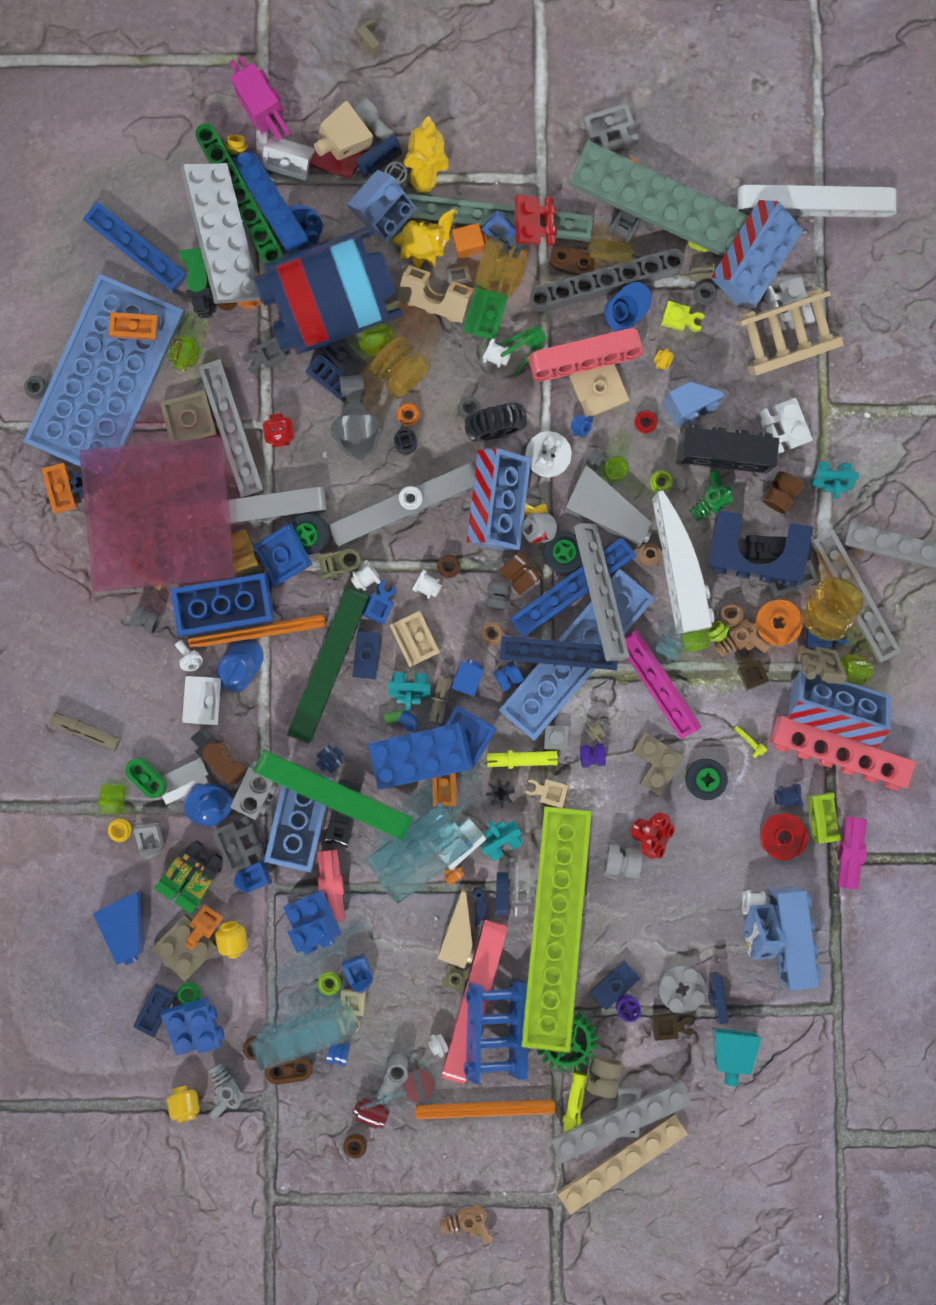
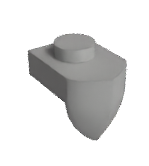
(149, 840)

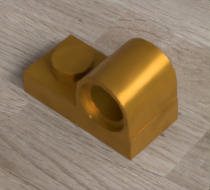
(244, 555)

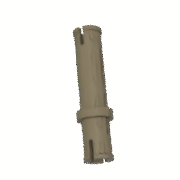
(90, 733)

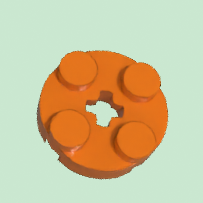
(791, 622)

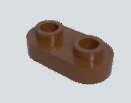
(571, 263)
(290, 1071)

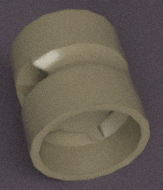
(604, 1076)

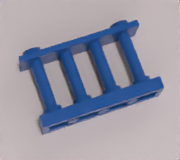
(518, 1056)

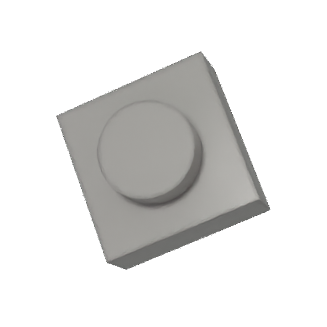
(556, 738)

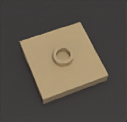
(599, 390)

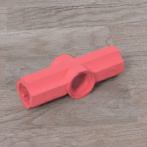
(332, 881)

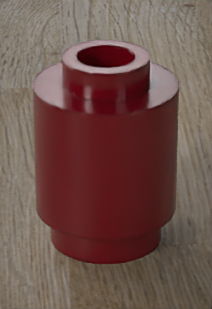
(373, 1116)

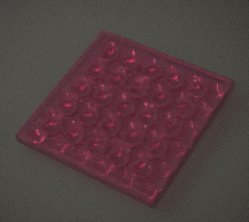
(157, 514)

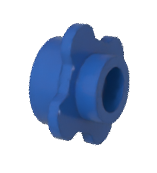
(581, 425)

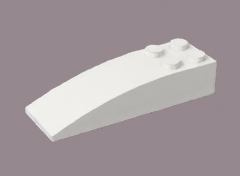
(682, 570)

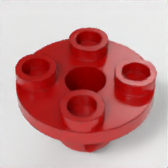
(653, 834)

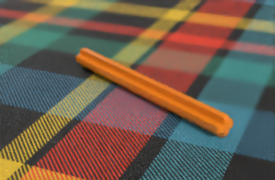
(256, 631)
(485, 1109)

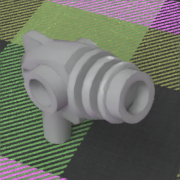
(226, 1092)

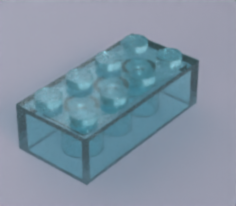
(426, 850)
(304, 1034)

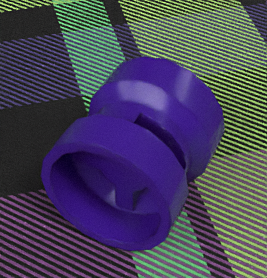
(598, 755)
(631, 1010)

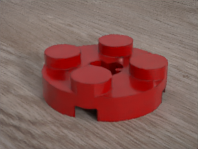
(789, 848)

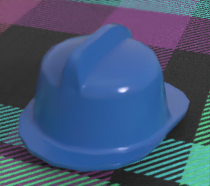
(627, 306)
(239, 665)

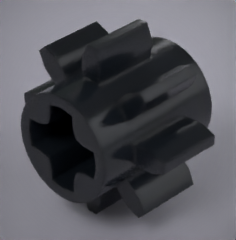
(505, 796)

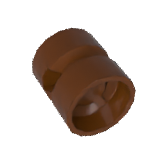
(783, 491)
(520, 573)

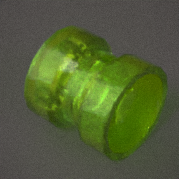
(617, 465)

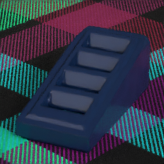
(316, 363)

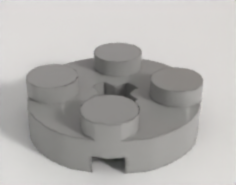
(694, 994)

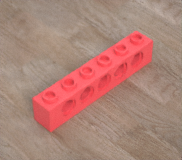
(900, 768)

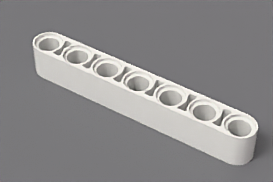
(822, 200)

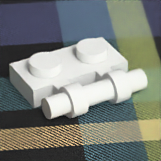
(789, 292)
(791, 423)

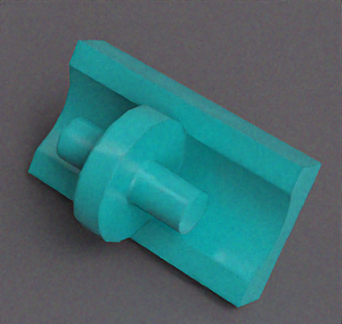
(834, 481)
(409, 692)
(499, 835)

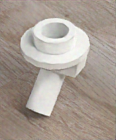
(191, 659)

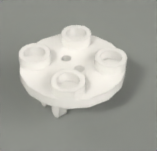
(553, 444)

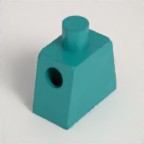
(734, 1053)

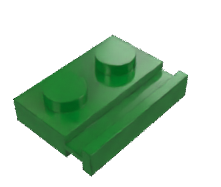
(485, 314)

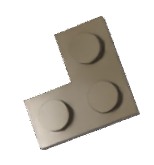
(663, 762)

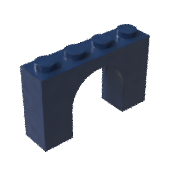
(787, 568)

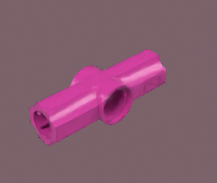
(851, 852)

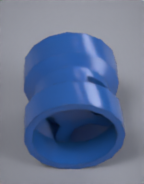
(513, 674)

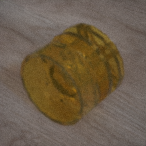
(501, 267)
(396, 363)
(833, 608)

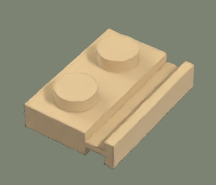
(414, 639)

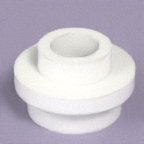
(410, 490)
(438, 1045)

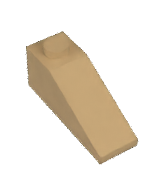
(458, 940)

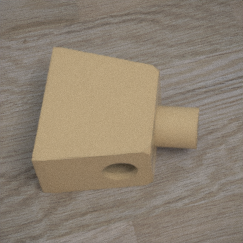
(343, 133)

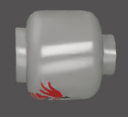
(539, 527)

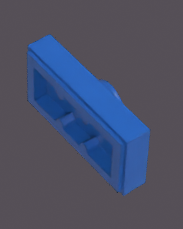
(502, 229)

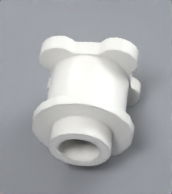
(493, 354)
(365, 576)
(427, 585)
(753, 899)

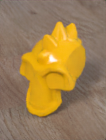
(425, 156)
(425, 241)

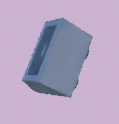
(382, 205)
(690, 401)

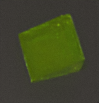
(694, 641)
(112, 799)

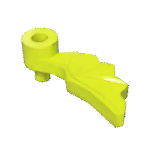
(760, 749)

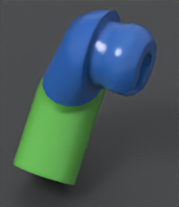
(403, 717)

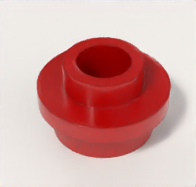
(651, 417)

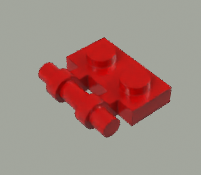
(528, 220)

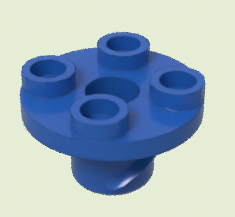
(309, 222)
(207, 804)

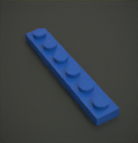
(270, 200)
(567, 591)

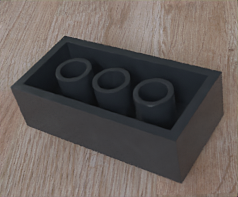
(727, 449)

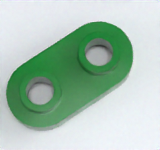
(146, 779)

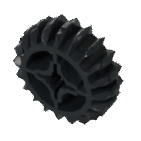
(495, 422)

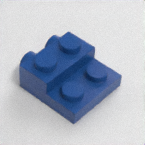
(311, 923)
(193, 1027)

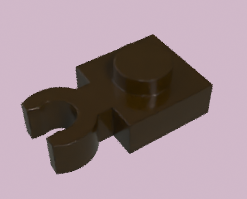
(751, 672)
(667, 1026)

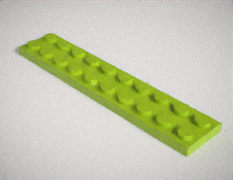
(556, 929)

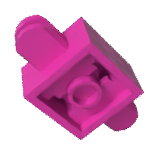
(258, 98)

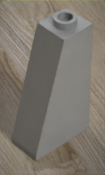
(602, 505)

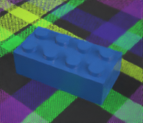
(222, 605)
(421, 756)

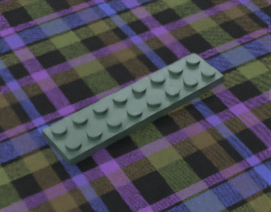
(656, 199)

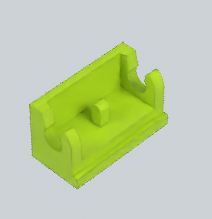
(823, 818)

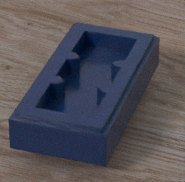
(379, 156)
(366, 655)
(615, 985)
(717, 998)
(150, 1015)

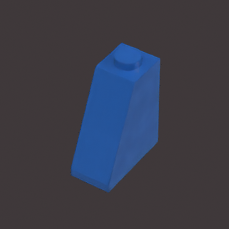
(123, 927)

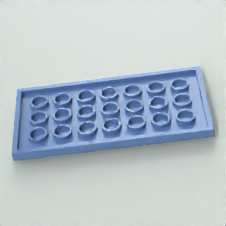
(102, 378)

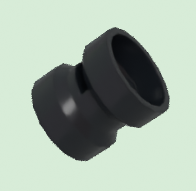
(405, 445)

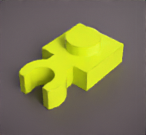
(678, 316)

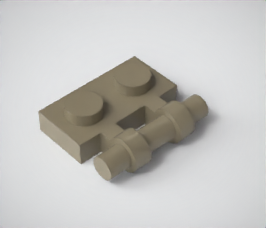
(821, 662)

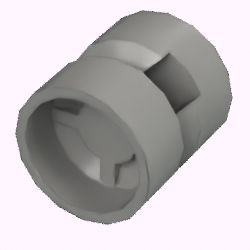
(623, 861)

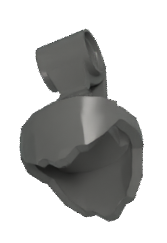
(356, 428)

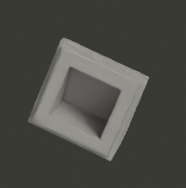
(459, 275)

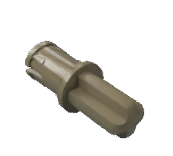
(702, 273)
(440, 699)

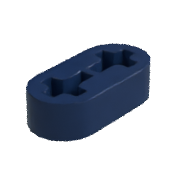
(501, 899)

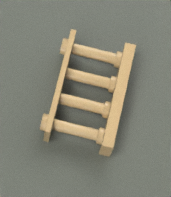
(805, 348)

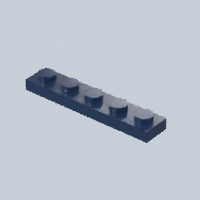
(554, 653)

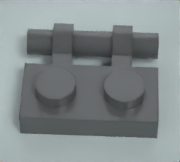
(232, 847)

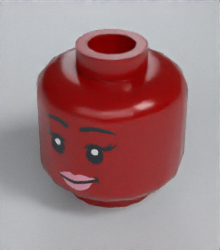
(278, 430)

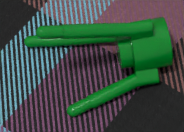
(531, 338)

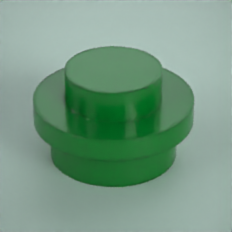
(188, 992)

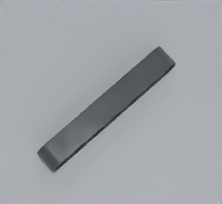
(614, 273)

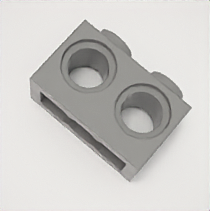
(252, 788)

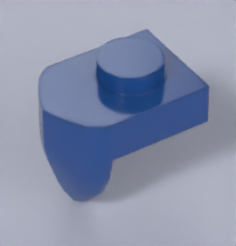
(252, 878)
(358, 973)

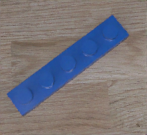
(135, 247)

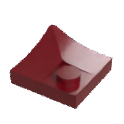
(343, 168)

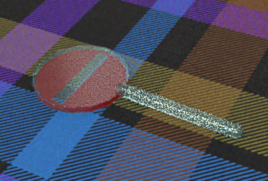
(417, 1089)

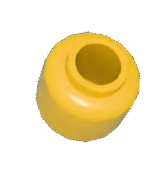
(231, 939)
(183, 1104)

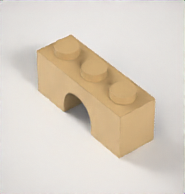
(417, 292)

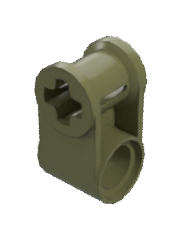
(337, 563)

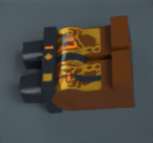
(219, 756)

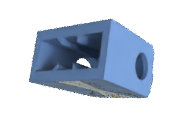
(763, 932)

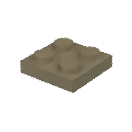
(189, 417)
(179, 957)

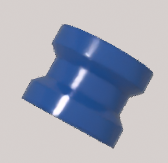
(338, 1054)

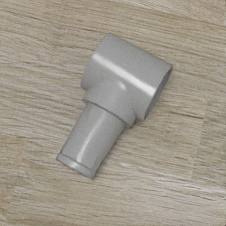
(369, 115)
(393, 1078)

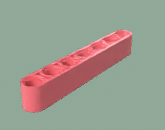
(481, 973)

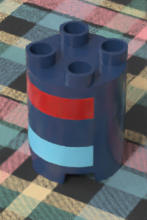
(328, 292)

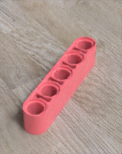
(585, 354)

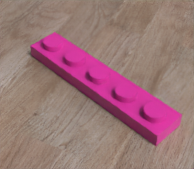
(660, 686)

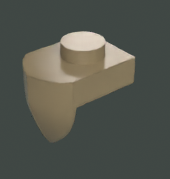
(367, 41)

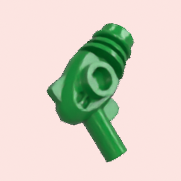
(715, 498)

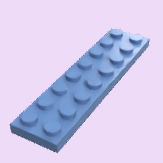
(552, 686)

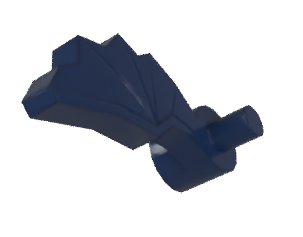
(481, 906)

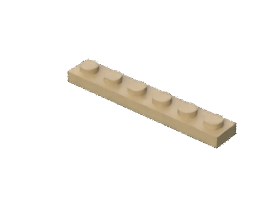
(622, 1163)

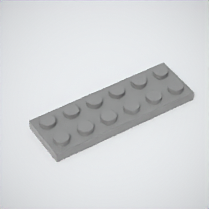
(220, 232)

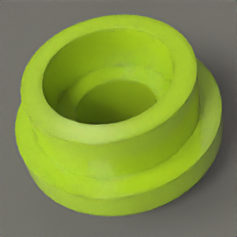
(663, 475)
(717, 631)
(329, 990)

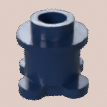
(788, 796)

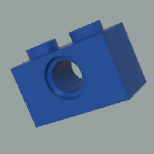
(468, 677)

